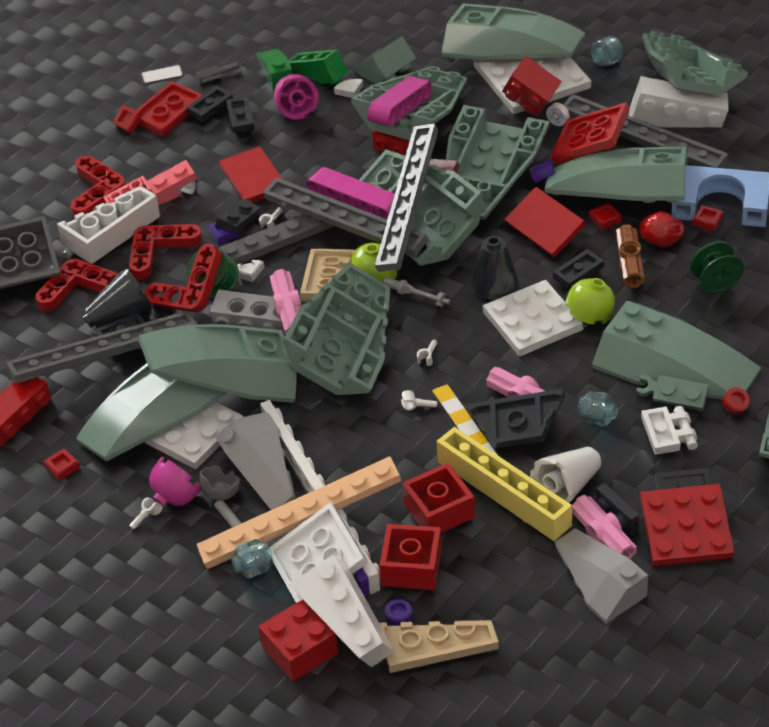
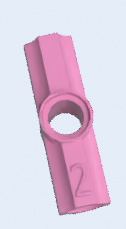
(285, 297)
(510, 384)
(603, 526)

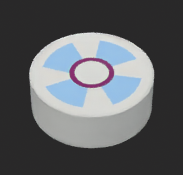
(557, 114)

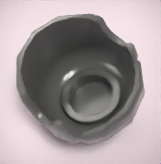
(217, 484)

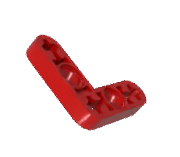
(102, 185)
(155, 239)
(72, 273)
(189, 293)

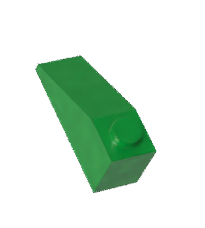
(274, 66)
(320, 66)

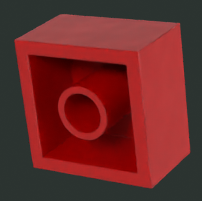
(531, 86)
(438, 498)
(411, 556)
(298, 640)

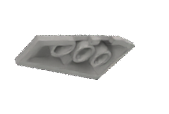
(257, 453)
(604, 576)

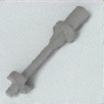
(403, 287)

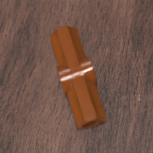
(630, 256)

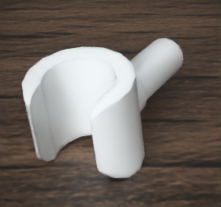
(189, 188)
(269, 219)
(427, 353)
(409, 401)
(149, 506)

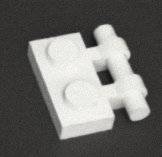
(661, 429)

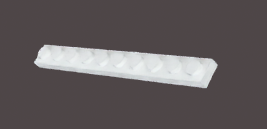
(311, 481)

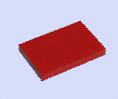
(166, 108)
(249, 173)
(545, 222)

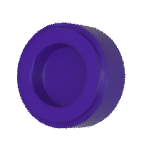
(397, 612)

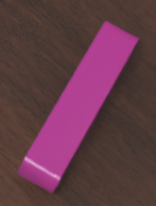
(399, 101)
(351, 191)

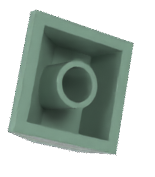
(386, 62)

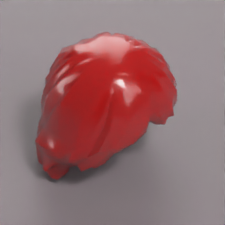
(661, 229)

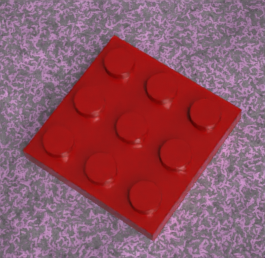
(590, 133)
(686, 525)

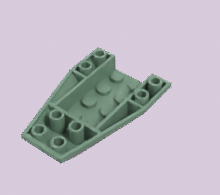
(507, 33)
(691, 66)
(443, 97)
(492, 153)
(624, 175)
(224, 358)
(141, 410)

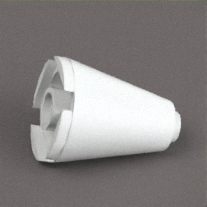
(567, 472)

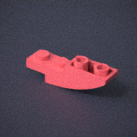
(164, 185)

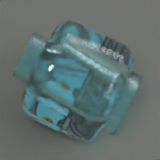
(606, 51)
(597, 408)
(252, 558)

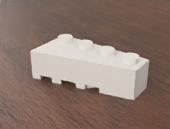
(668, 106)
(109, 225)
(342, 606)

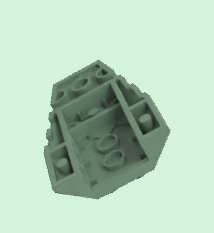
(446, 208)
(341, 333)
(659, 344)

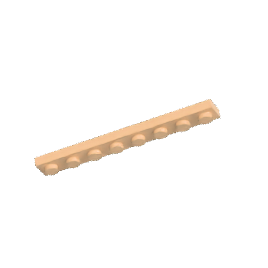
(292, 514)

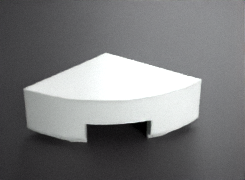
(349, 87)
(250, 270)

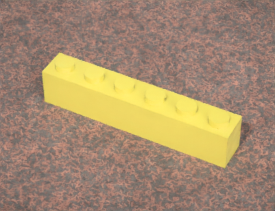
(505, 484)

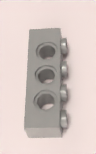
(245, 310)

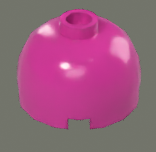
(295, 96)
(172, 484)

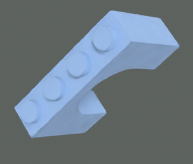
(748, 186)

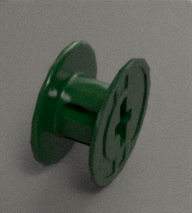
(716, 267)
(225, 278)

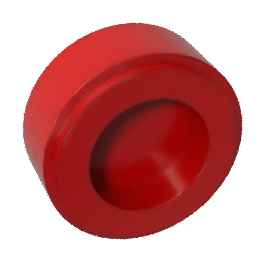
(736, 400)

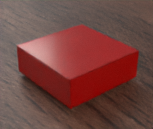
(127, 119)
(605, 216)
(707, 218)
(61, 464)

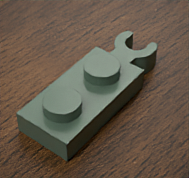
(675, 391)

